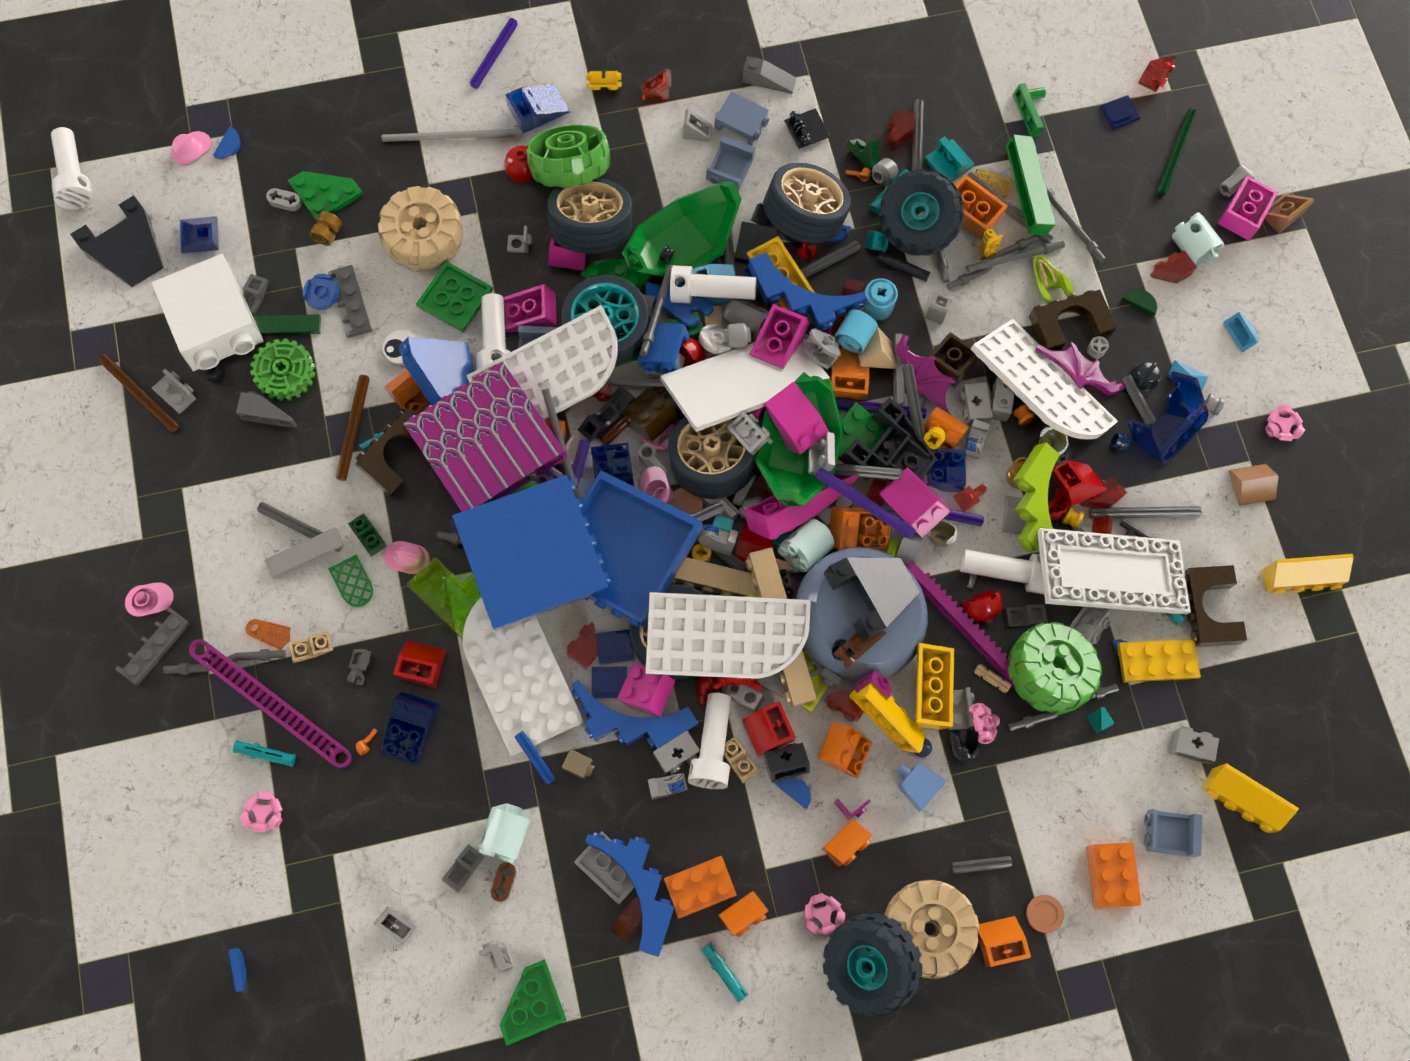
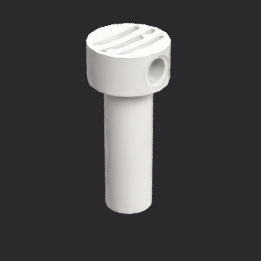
(70, 187)
(709, 285)
(493, 330)
(1005, 568)
(709, 769)

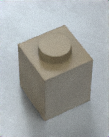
(578, 765)

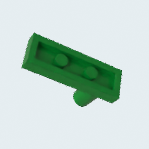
(1024, 101)

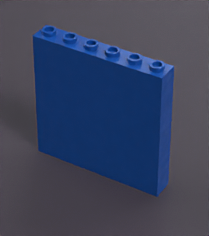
(638, 542)
(531, 552)

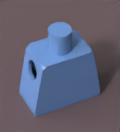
(919, 784)

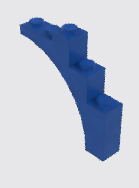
(821, 308)
(631, 728)
(646, 882)

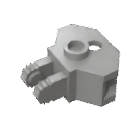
(821, 348)

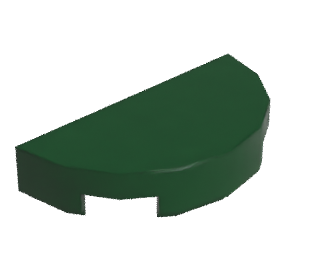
(1142, 300)

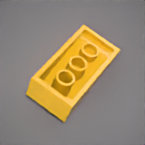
(783, 262)

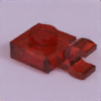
(969, 497)

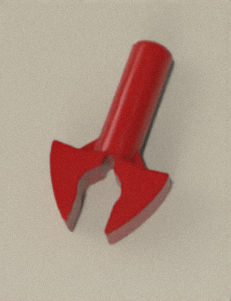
(805, 246)

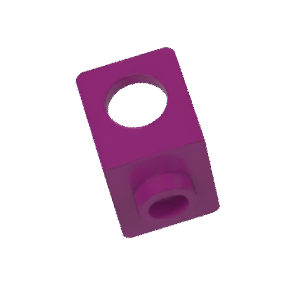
(879, 681)
(847, 814)

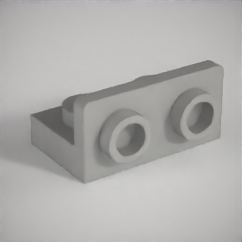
(174, 392)
(749, 432)
(822, 454)
(1092, 622)
(961, 715)
(500, 957)

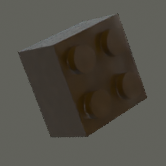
(954, 358)
(649, 415)

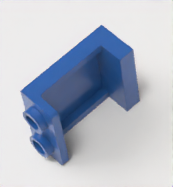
(665, 348)

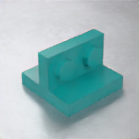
(949, 159)

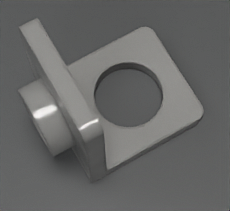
(526, 240)

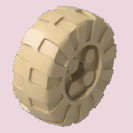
(420, 228)
(953, 924)

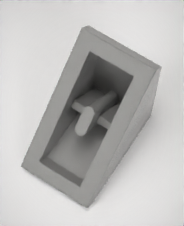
(696, 127)
(938, 308)
(1011, 520)
(909, 548)
(395, 924)

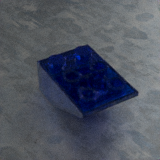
(535, 105)
(408, 727)

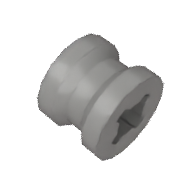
(1101, 345)
(1214, 404)

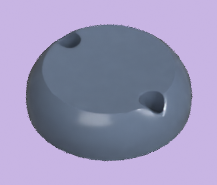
(838, 609)

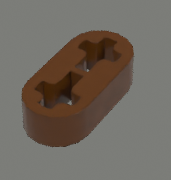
(498, 880)

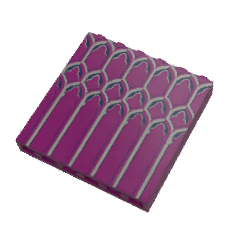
(485, 439)

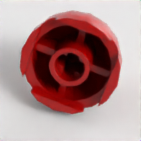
(517, 165)
(692, 351)
(984, 606)

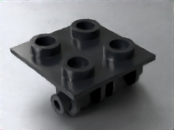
(806, 128)

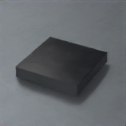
(752, 236)

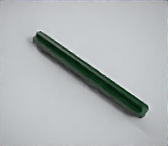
(1176, 152)

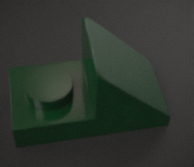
(867, 154)

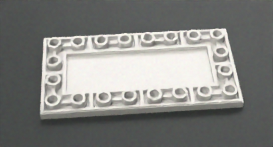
(732, 384)
(1112, 571)

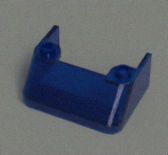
(1177, 424)

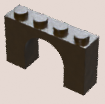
(1089, 305)
(373, 462)
(1205, 630)

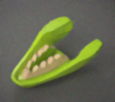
(1048, 277)

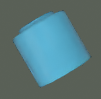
(881, 298)
(856, 331)

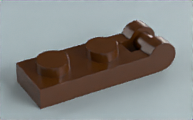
(856, 648)

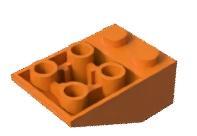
(848, 378)
(858, 528)

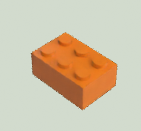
(981, 207)
(1113, 875)
(700, 887)

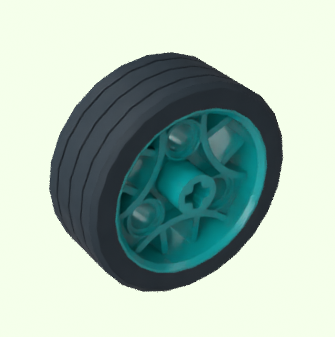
(631, 303)

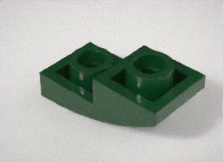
(367, 534)

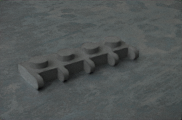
(352, 301)
(154, 648)

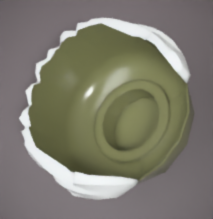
(1055, 439)
(943, 534)

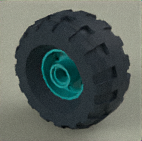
(917, 193)
(872, 964)

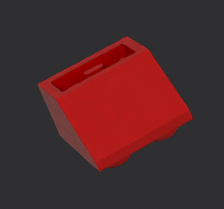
(1077, 481)
(420, 664)
(769, 728)

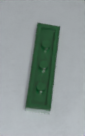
(288, 324)

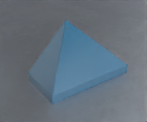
(1242, 331)
(1184, 369)

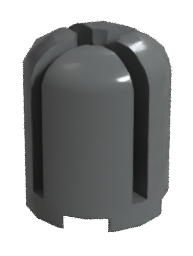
(744, 312)

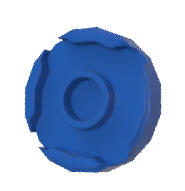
(321, 292)

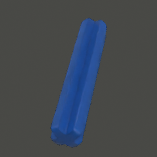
(534, 757)

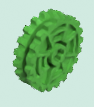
(295, 367)

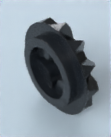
(787, 584)

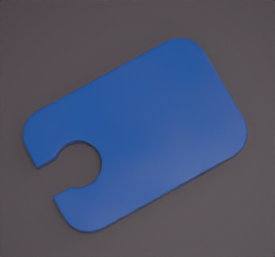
(682, 310)

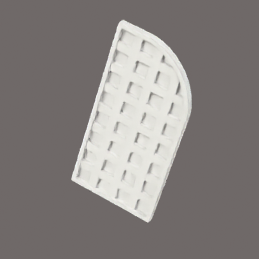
(568, 361)
(1042, 383)
(724, 634)
(518, 679)

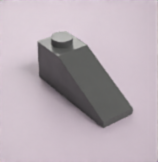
(766, 75)
(257, 409)

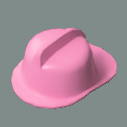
(189, 147)
(656, 484)
(406, 557)
(148, 599)

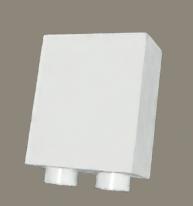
(207, 313)

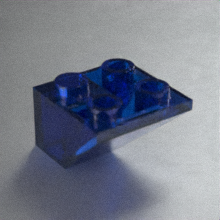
(199, 234)
(613, 460)
(948, 471)

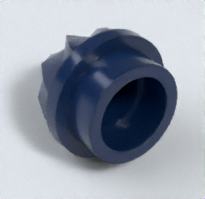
(1120, 442)
(926, 749)

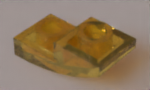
(996, 181)

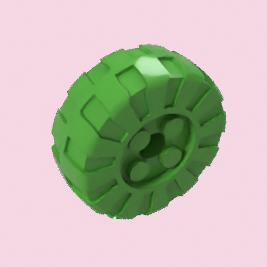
(568, 155)
(1054, 668)

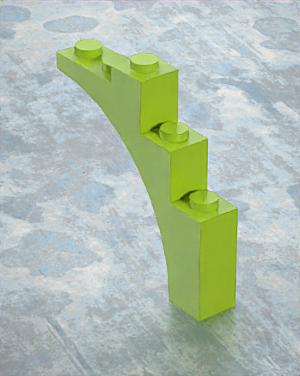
(1034, 480)

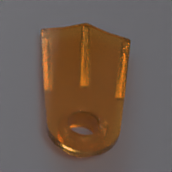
(269, 633)

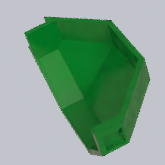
(692, 225)
(786, 470)

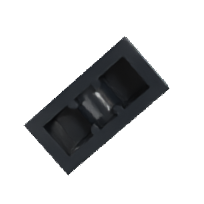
(787, 762)

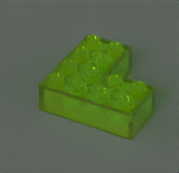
(446, 594)

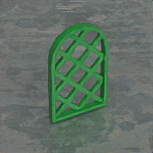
(351, 585)

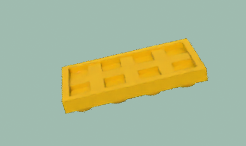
(1158, 660)

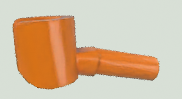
(864, 175)
(361, 746)

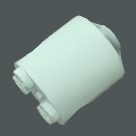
(1198, 240)
(807, 545)
(504, 832)

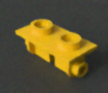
(597, 81)
(989, 244)

